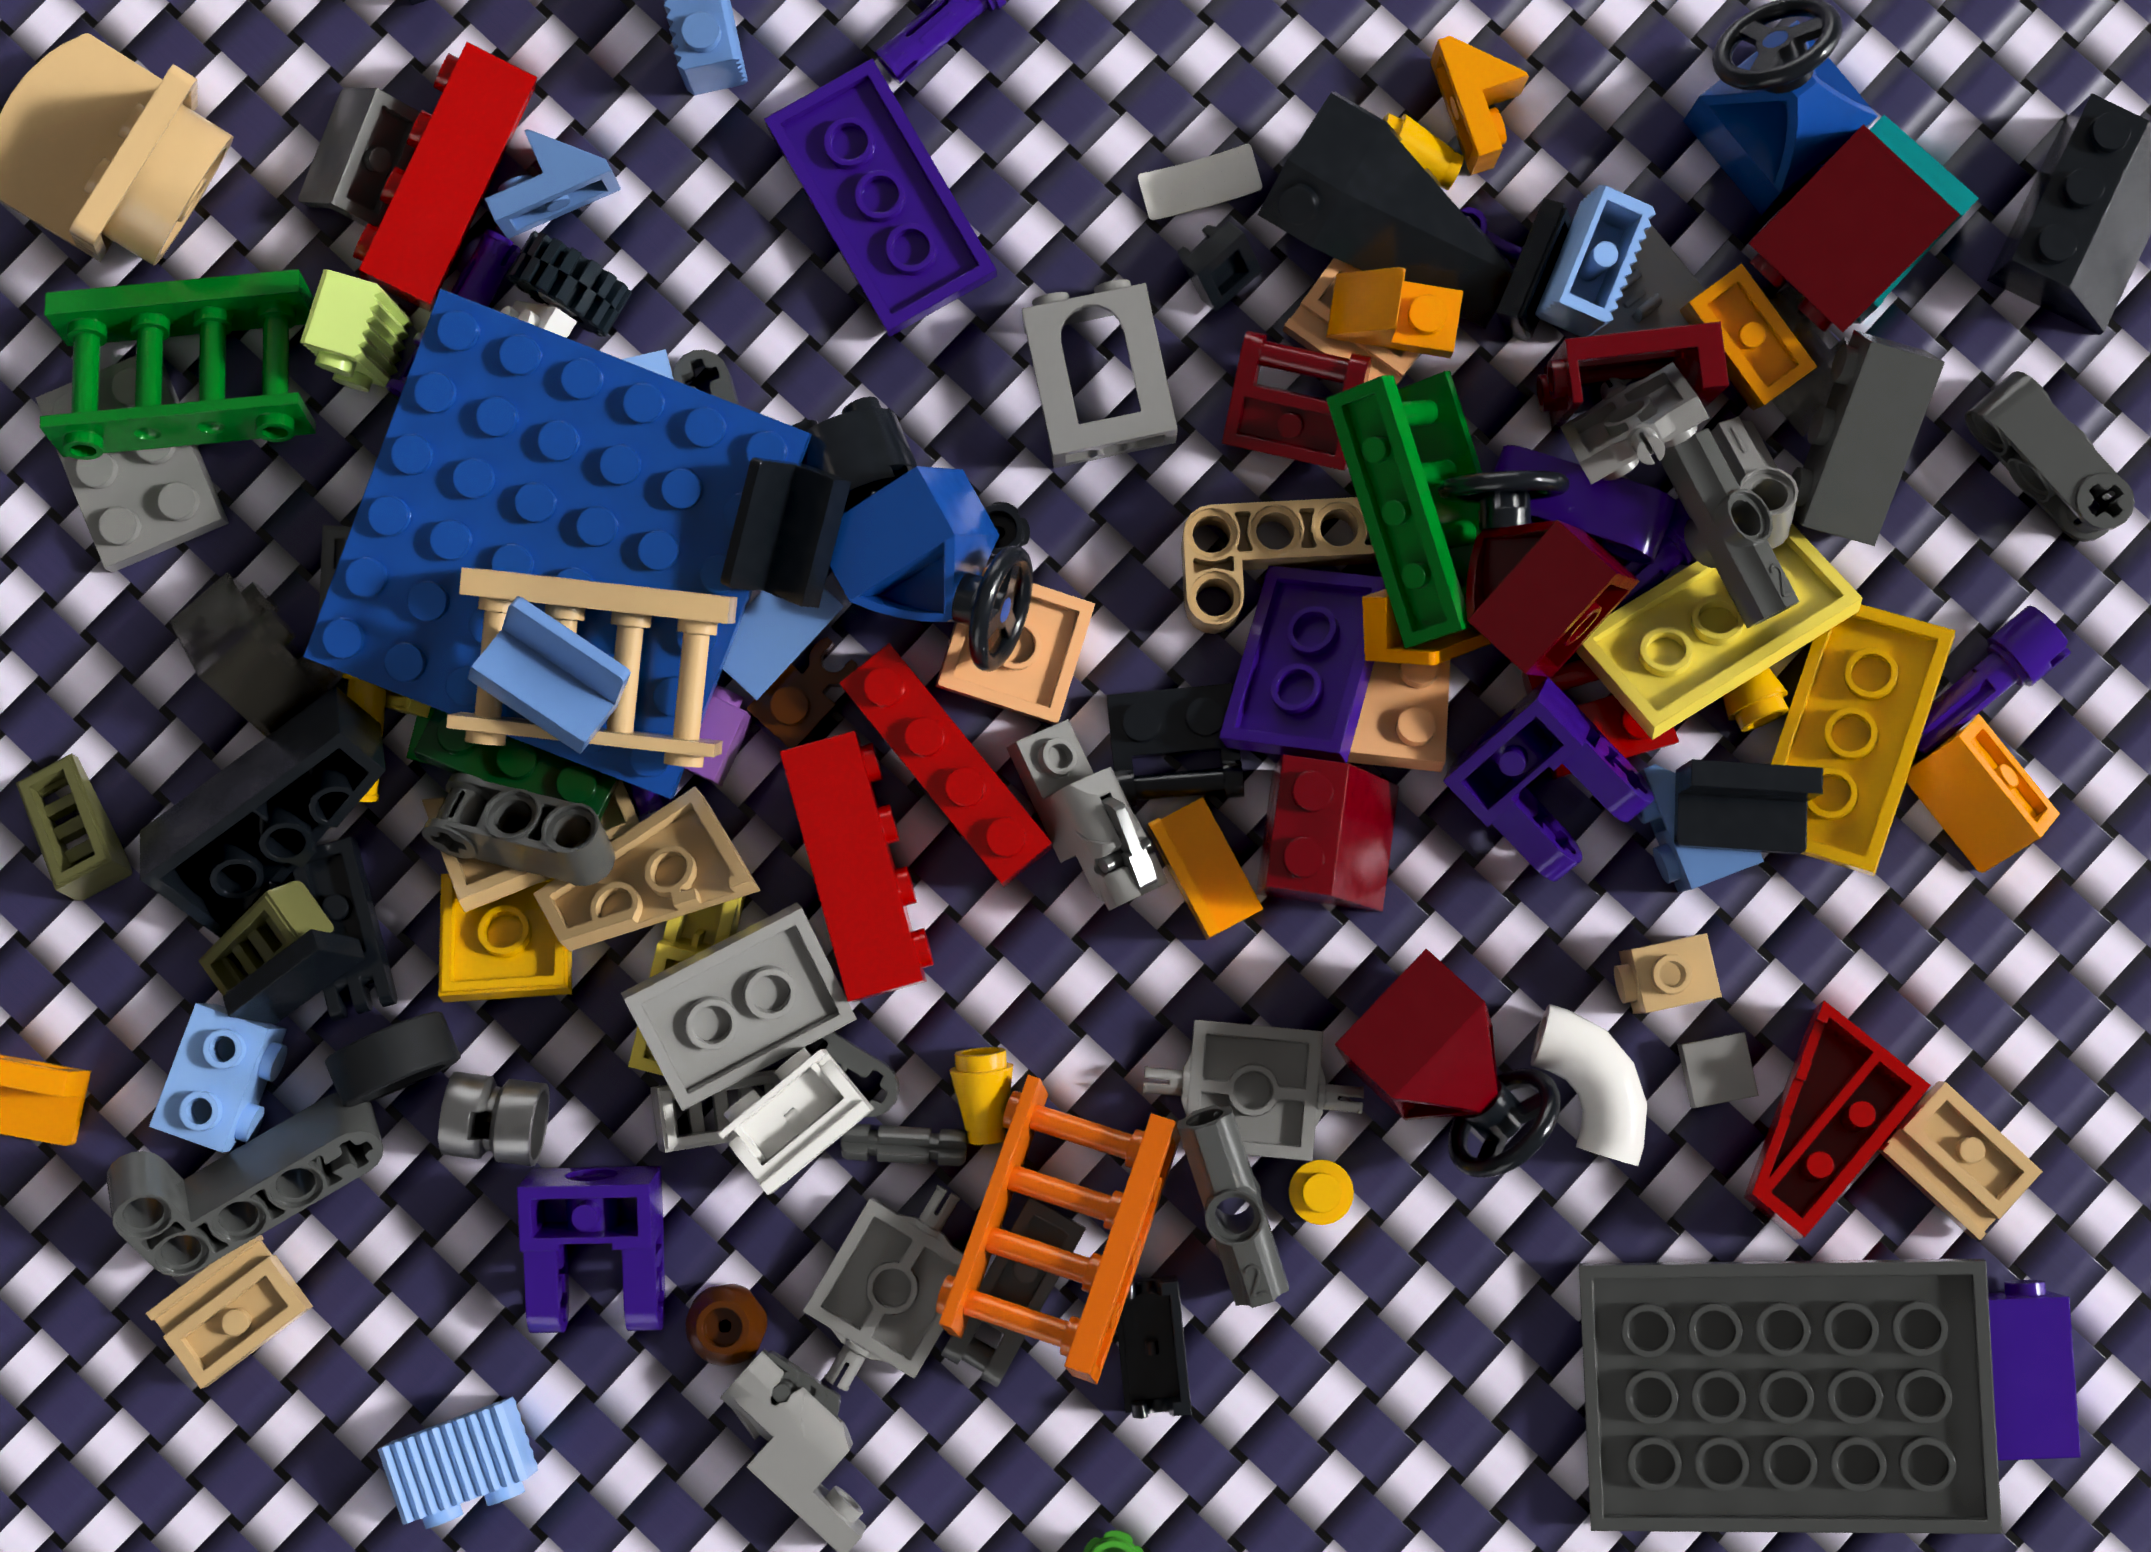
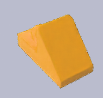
(1469, 84)
(1393, 313)

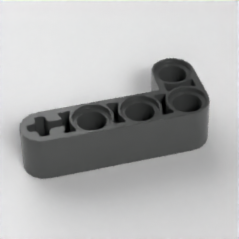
(201, 1218)

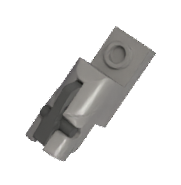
(1087, 815)
(802, 1444)

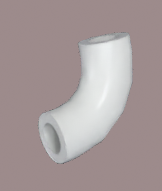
(1601, 1077)

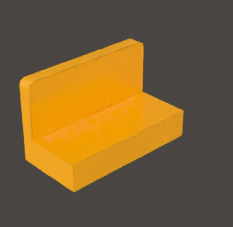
(1758, 344)
(1385, 643)
(1981, 795)
(1204, 868)
(41, 1100)

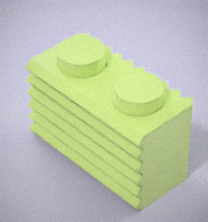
(355, 331)

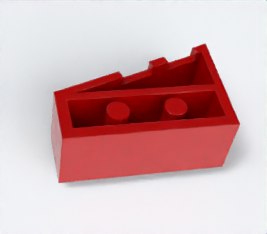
(1829, 1120)

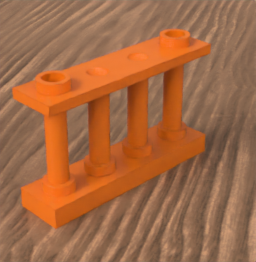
(1102, 1276)

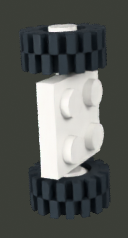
(567, 286)

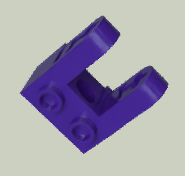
(1529, 738)
(592, 1208)

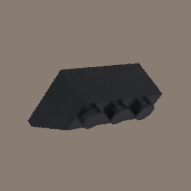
(2083, 217)

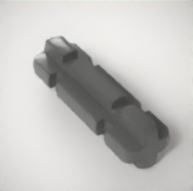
(905, 1145)

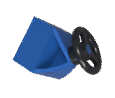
(1783, 106)
(922, 555)

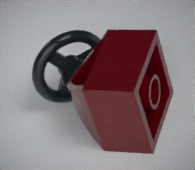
(1533, 584)
(1433, 1056)

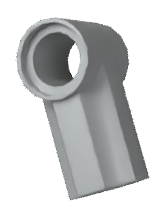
(1757, 472)

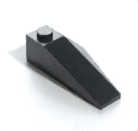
(1375, 207)

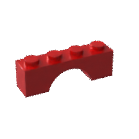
(946, 765)

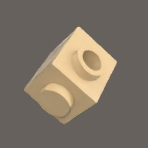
(1667, 974)

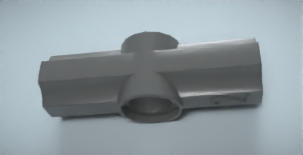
(1728, 528)
(1221, 1173)

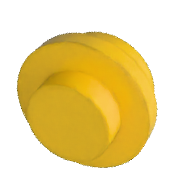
(1320, 1192)

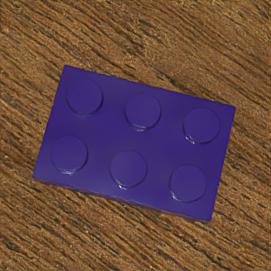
(1302, 666)

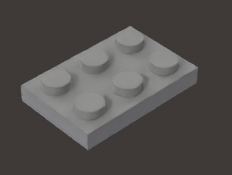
(138, 498)
(739, 1006)

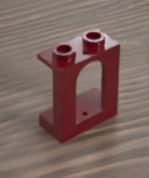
(1632, 355)

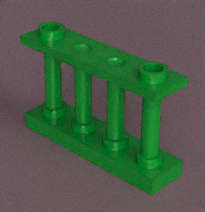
(169, 310)
(1397, 456)

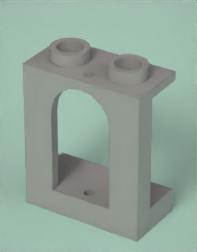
(1113, 436)

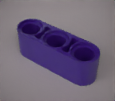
(1616, 513)

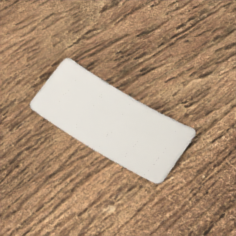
(1200, 183)

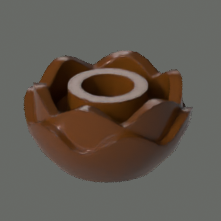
(746, 1319)

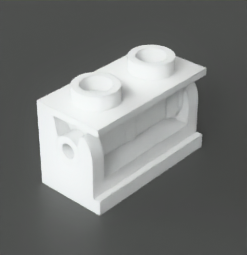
(794, 1119)

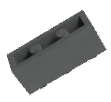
(1864, 436)

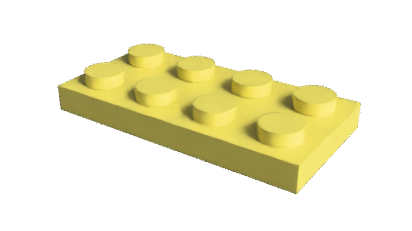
(1690, 645)

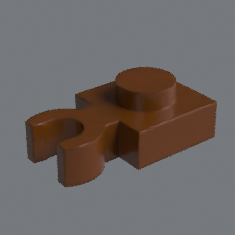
(797, 701)

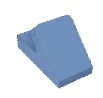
(567, 183)

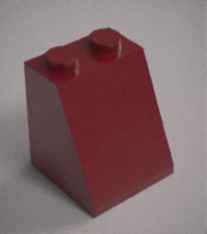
(1851, 231)
(1327, 834)

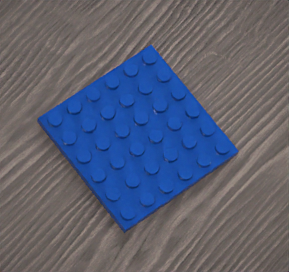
(543, 465)

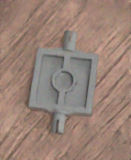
(1634, 423)
(1266, 1077)
(886, 1287)

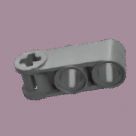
(2050, 458)
(483, 823)

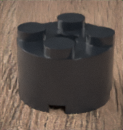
(860, 446)

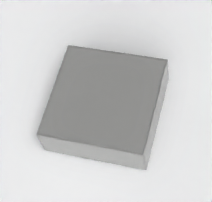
(1717, 1070)

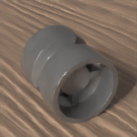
(516, 1122)

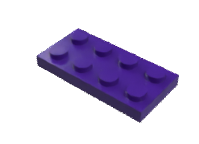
(880, 197)

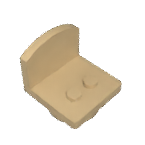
(106, 150)

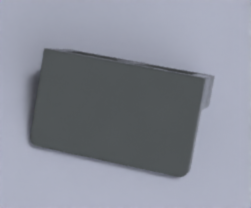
(358, 154)

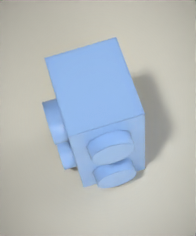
(219, 1079)

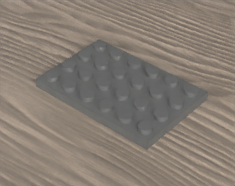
(1790, 1396)

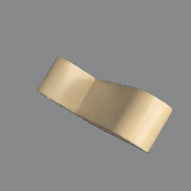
(1246, 552)

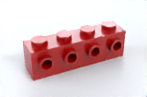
(446, 176)
(854, 865)

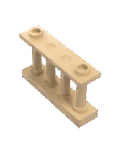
(631, 612)

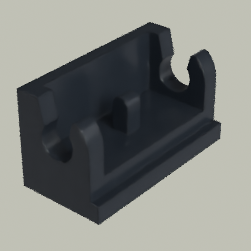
(1153, 1349)

